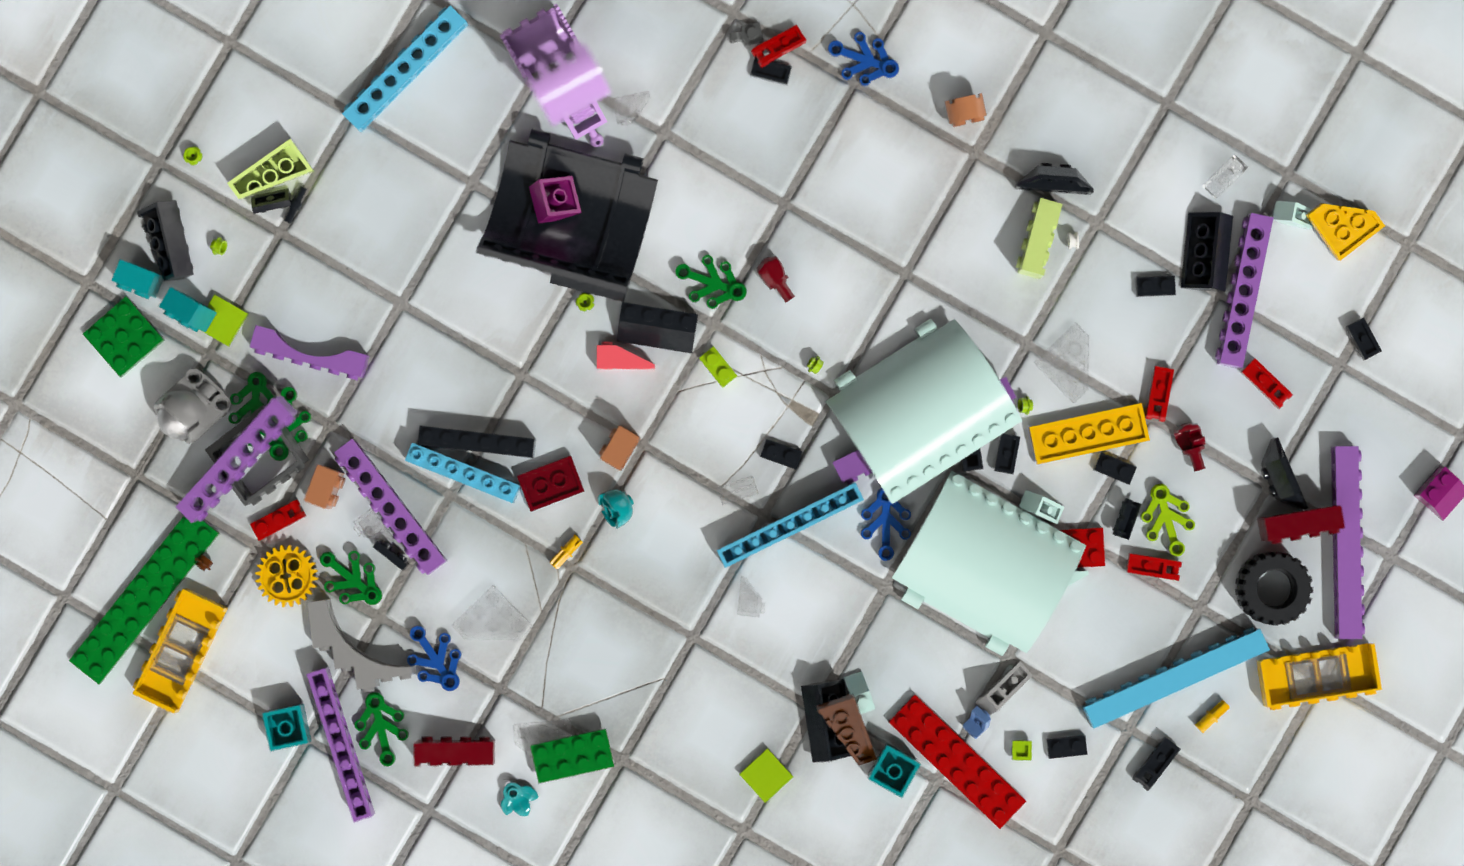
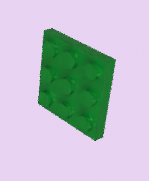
(123, 337)

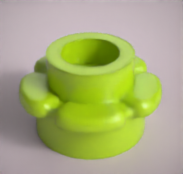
(187, 155)
(218, 246)
(589, 305)
(815, 364)
(1025, 405)

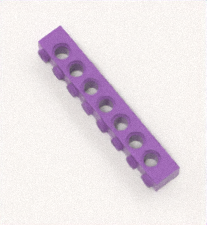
(1263, 226)
(353, 449)
(189, 504)
(341, 744)

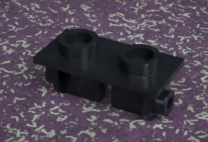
(1127, 519)

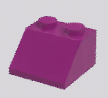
(554, 199)
(1441, 492)

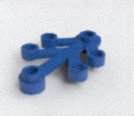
(867, 60)
(885, 520)
(436, 661)

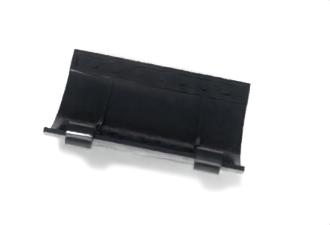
(589, 247)

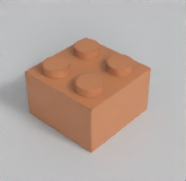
(619, 447)
(325, 487)

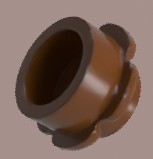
(203, 563)

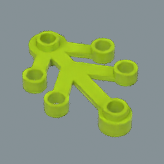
(1166, 516)

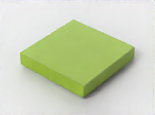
(226, 322)
(766, 775)

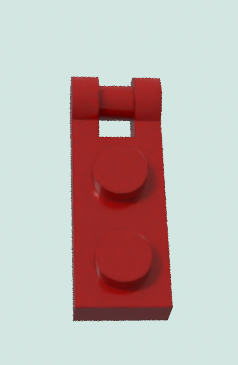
(779, 45)
(1266, 383)
(1159, 393)
(277, 520)
(1153, 567)

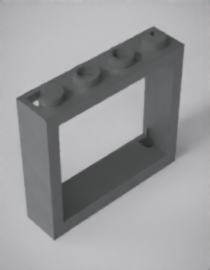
(239, 487)

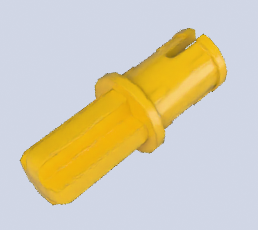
(565, 552)
(1212, 716)

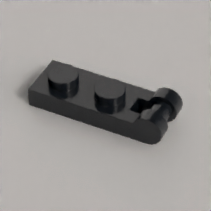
(1156, 763)

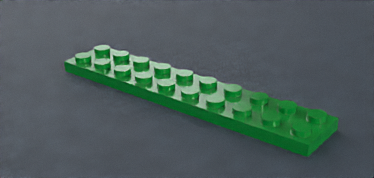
(143, 598)

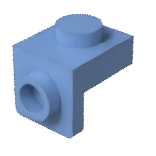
(977, 723)

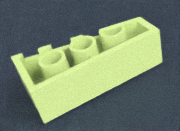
(272, 170)
(1039, 238)

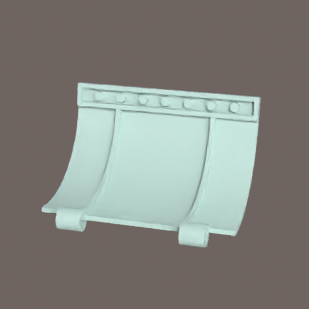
(923, 408)
(988, 565)

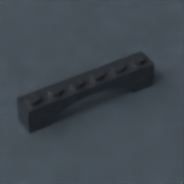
(476, 441)

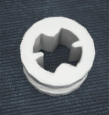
(1073, 240)

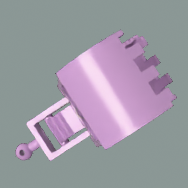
(568, 88)

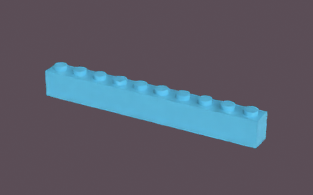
(1176, 677)

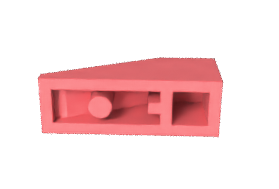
(615, 357)

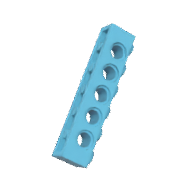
(463, 473)

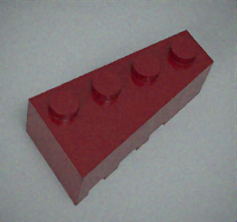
(1301, 523)
(454, 751)

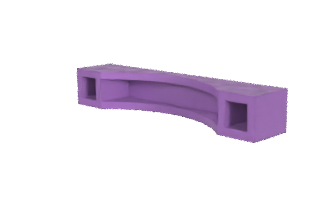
(270, 341)

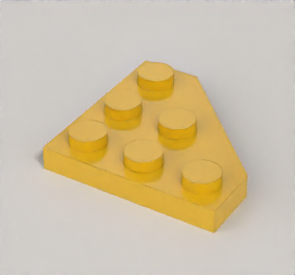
(1344, 227)

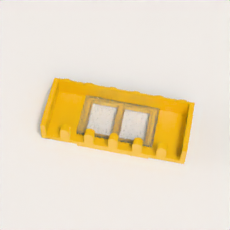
(179, 650)
(1319, 675)

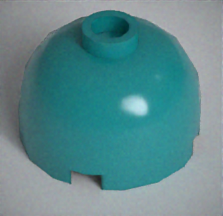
(617, 507)

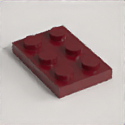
(550, 483)

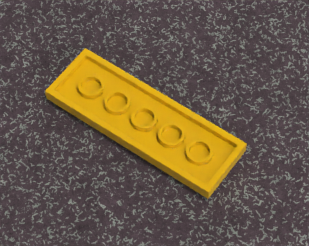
(1089, 433)

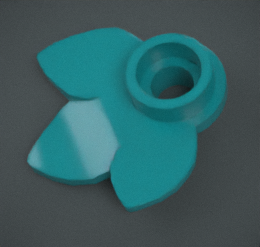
(519, 801)

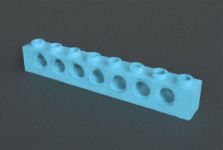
(403, 79)
(790, 525)

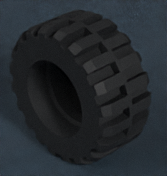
(1299, 591)

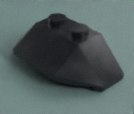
(1055, 179)
(1281, 477)

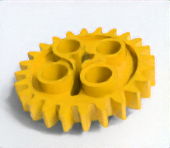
(269, 578)

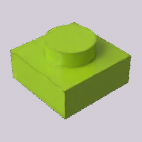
(1021, 750)

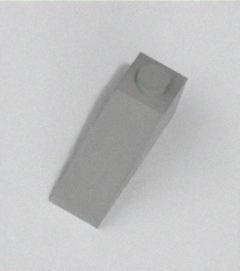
(1004, 688)

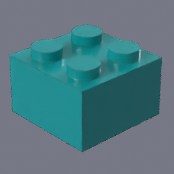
(137, 278)
(187, 310)
(286, 727)
(893, 770)

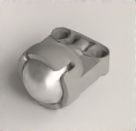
(190, 407)

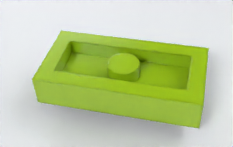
(718, 367)

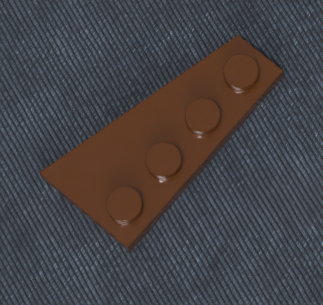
(849, 727)

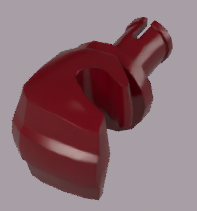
(773, 276)
(1192, 443)

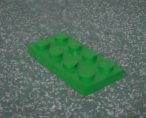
(572, 755)

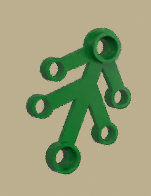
(714, 283)
(255, 402)
(297, 422)
(354, 579)
(380, 725)

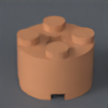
(966, 109)

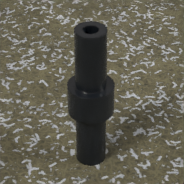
(295, 204)

